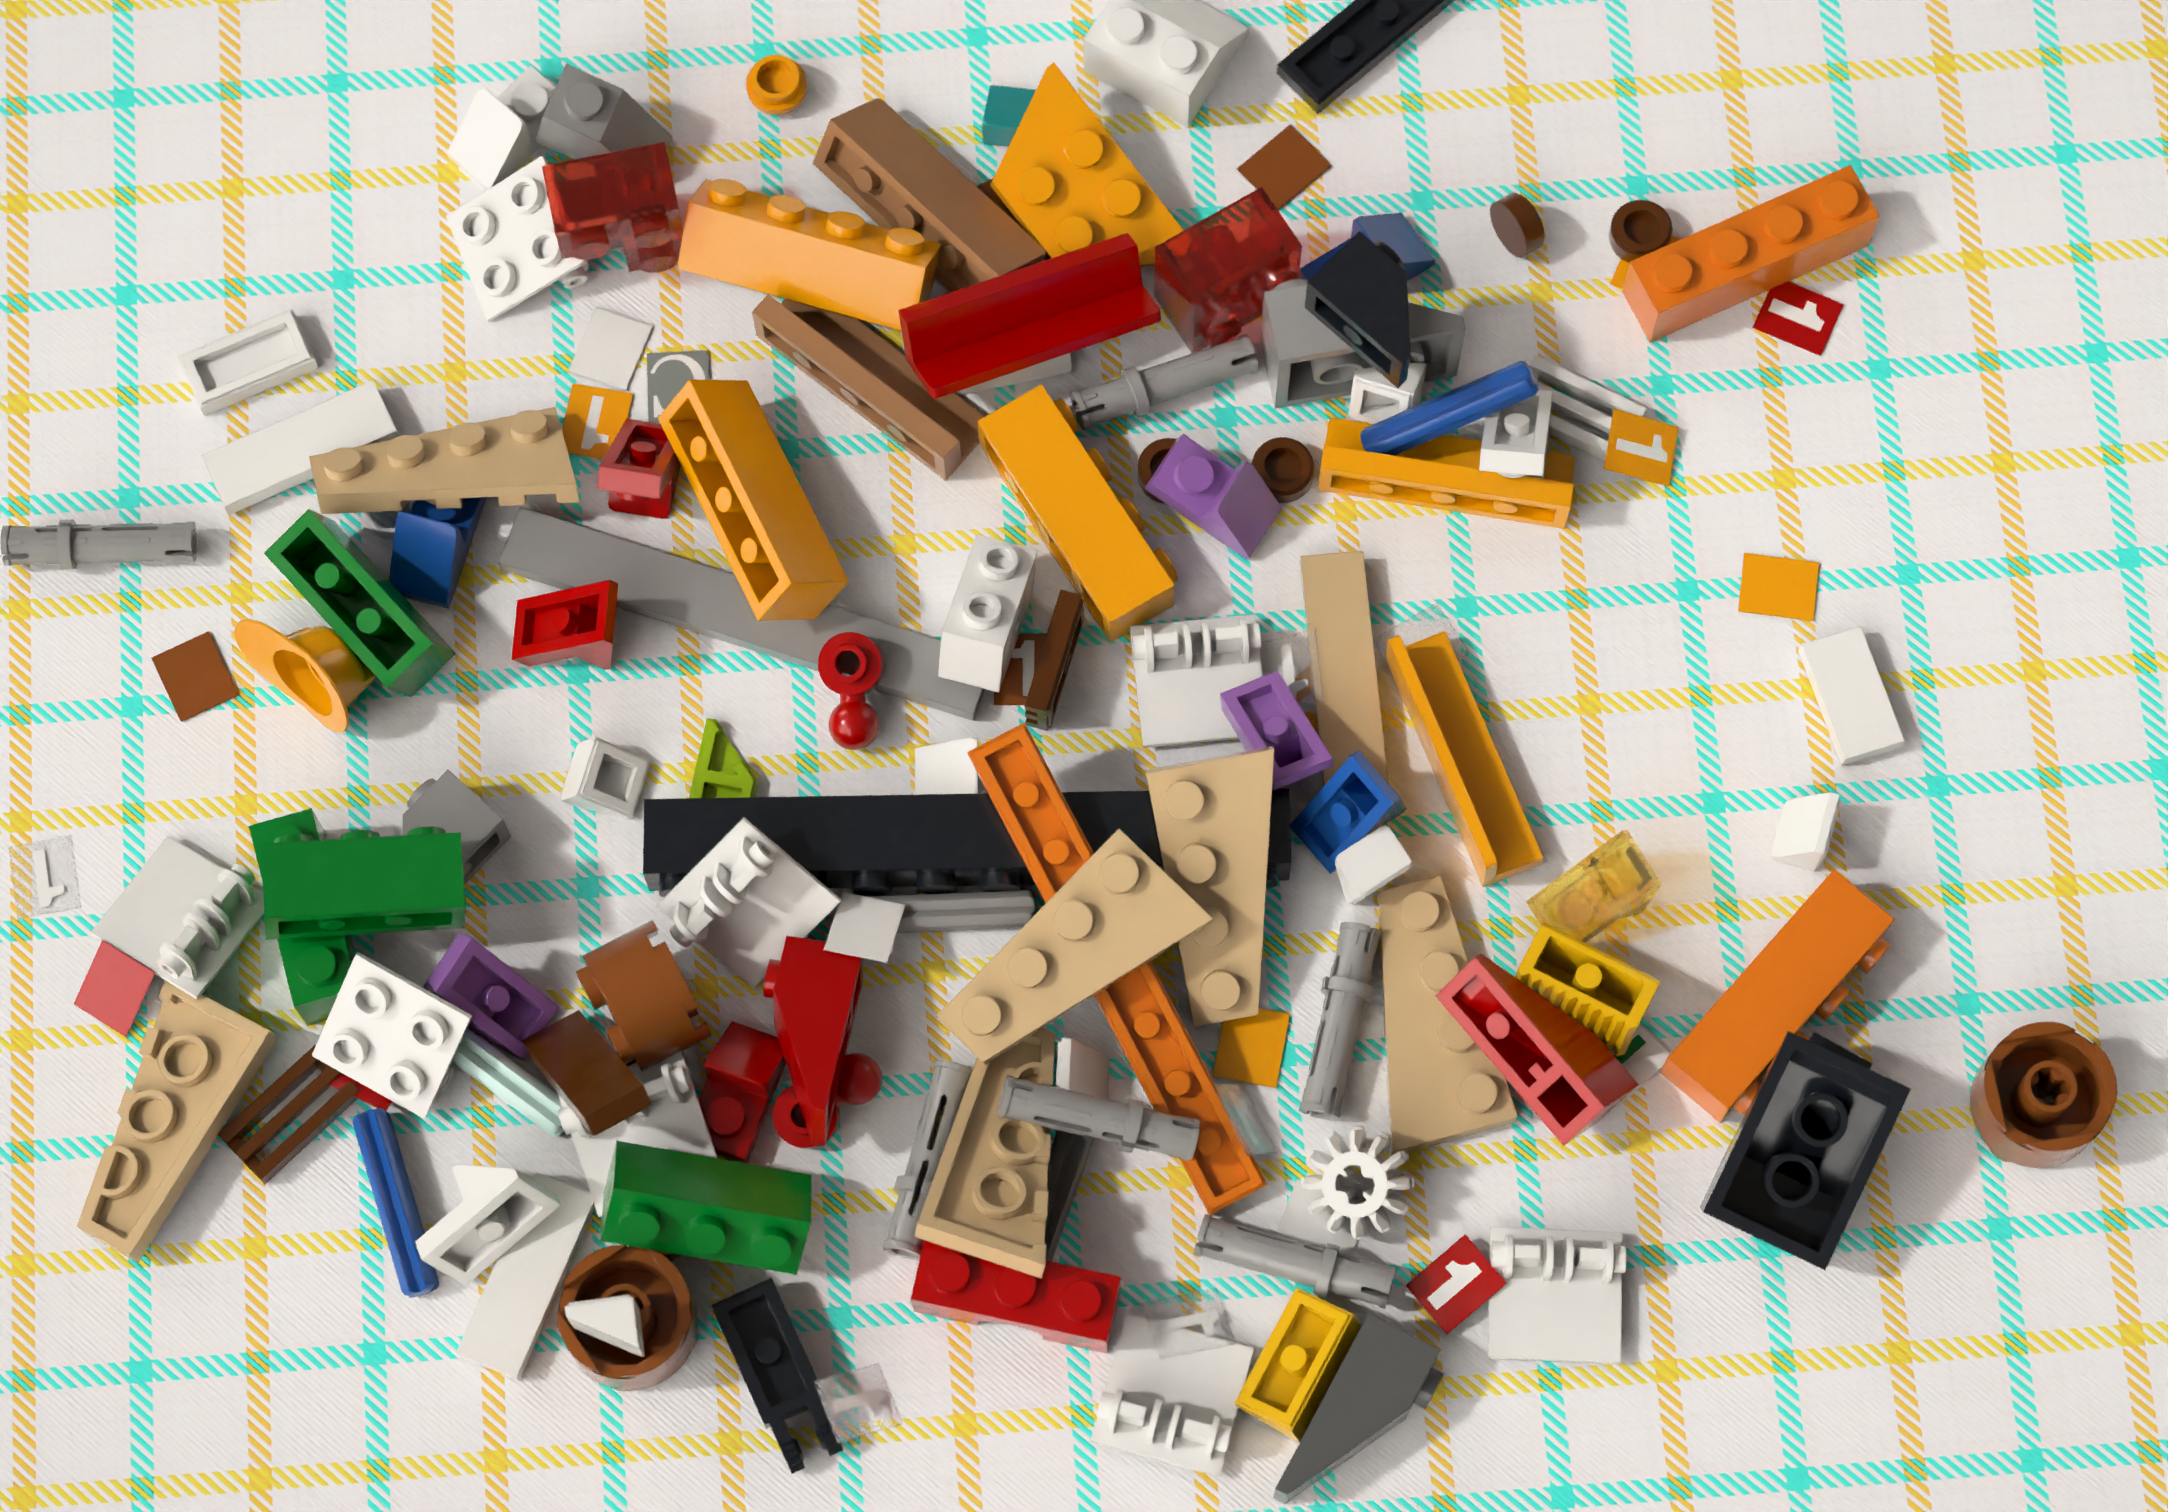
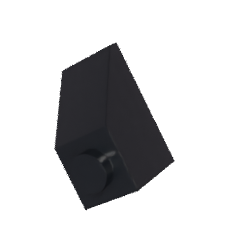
(1365, 303)

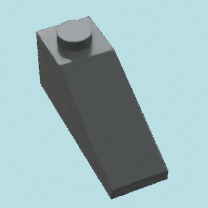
(1366, 1399)

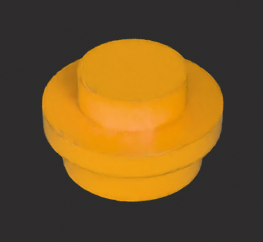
(776, 85)

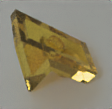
(1598, 890)

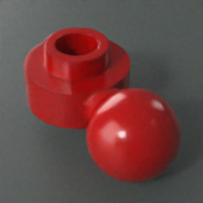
(853, 721)
(858, 1085)

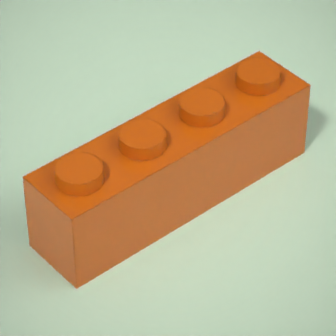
(1750, 253)
(1778, 993)

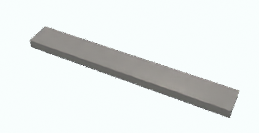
(716, 606)

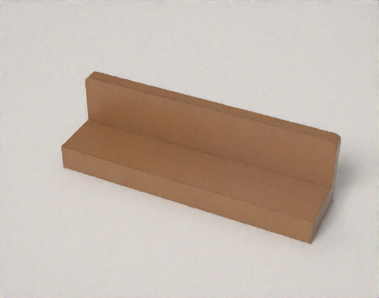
(913, 186)
(871, 381)

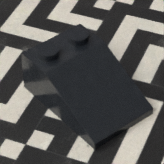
(1805, 1150)

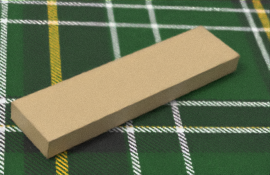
(1339, 610)

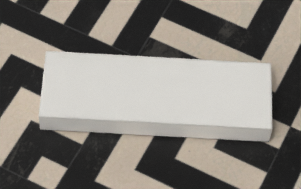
(280, 453)
(526, 1285)

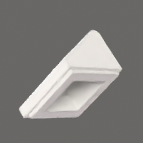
(1378, 399)
(946, 768)
(605, 778)
(1805, 830)
(1371, 864)
(1082, 1068)
(610, 1320)

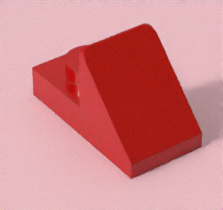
(640, 470)
(567, 625)
(740, 1088)

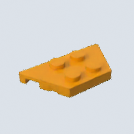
(1074, 181)

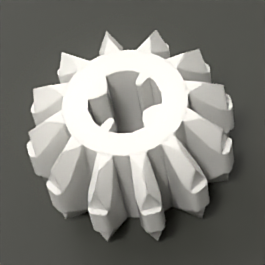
(1343, 1198)

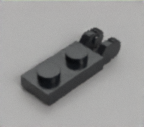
(774, 1366)

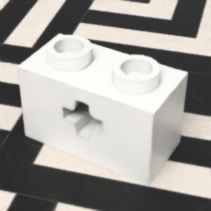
(987, 613)

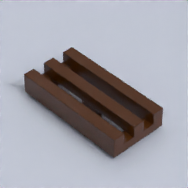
(1054, 660)
(270, 1100)

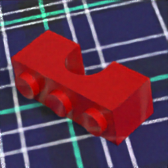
(1062, 1306)

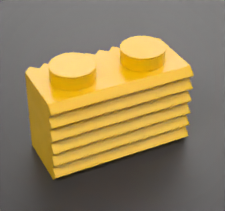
(1588, 985)

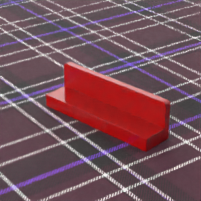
(1027, 316)

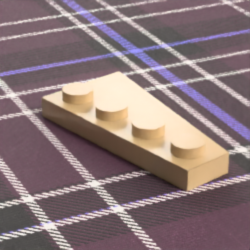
(472, 460)
(1215, 847)
(1087, 936)
(1435, 1072)
(182, 1096)
(994, 1169)

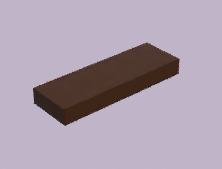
(586, 1073)

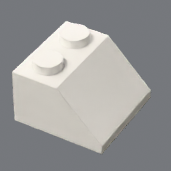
(1162, 52)

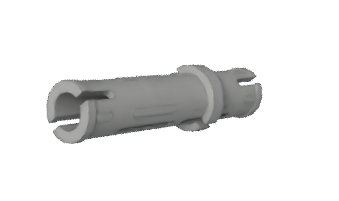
(1141, 389)
(112, 543)
(1337, 1034)
(945, 1089)
(1112, 1121)
(1295, 1261)

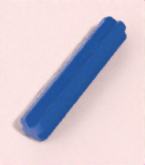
(1451, 410)
(394, 1201)

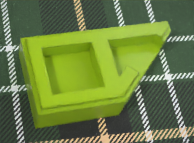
(720, 768)

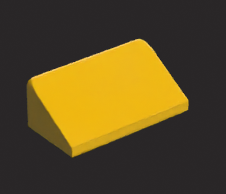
(1298, 1364)

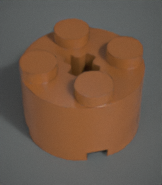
(643, 996)
(2063, 1066)
(665, 1308)

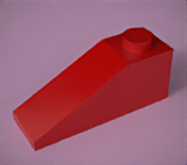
(814, 1019)
(1538, 1048)

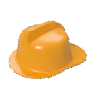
(307, 666)

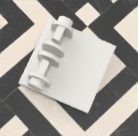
(512, 242)
(1183, 672)
(746, 902)
(183, 916)
(392, 1035)
(669, 1123)
(1558, 1295)
(1173, 1405)

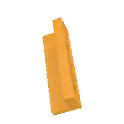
(1444, 477)
(1463, 757)

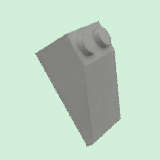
(1314, 364)

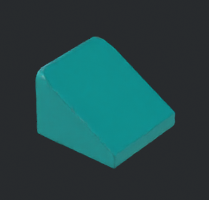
(1004, 113)

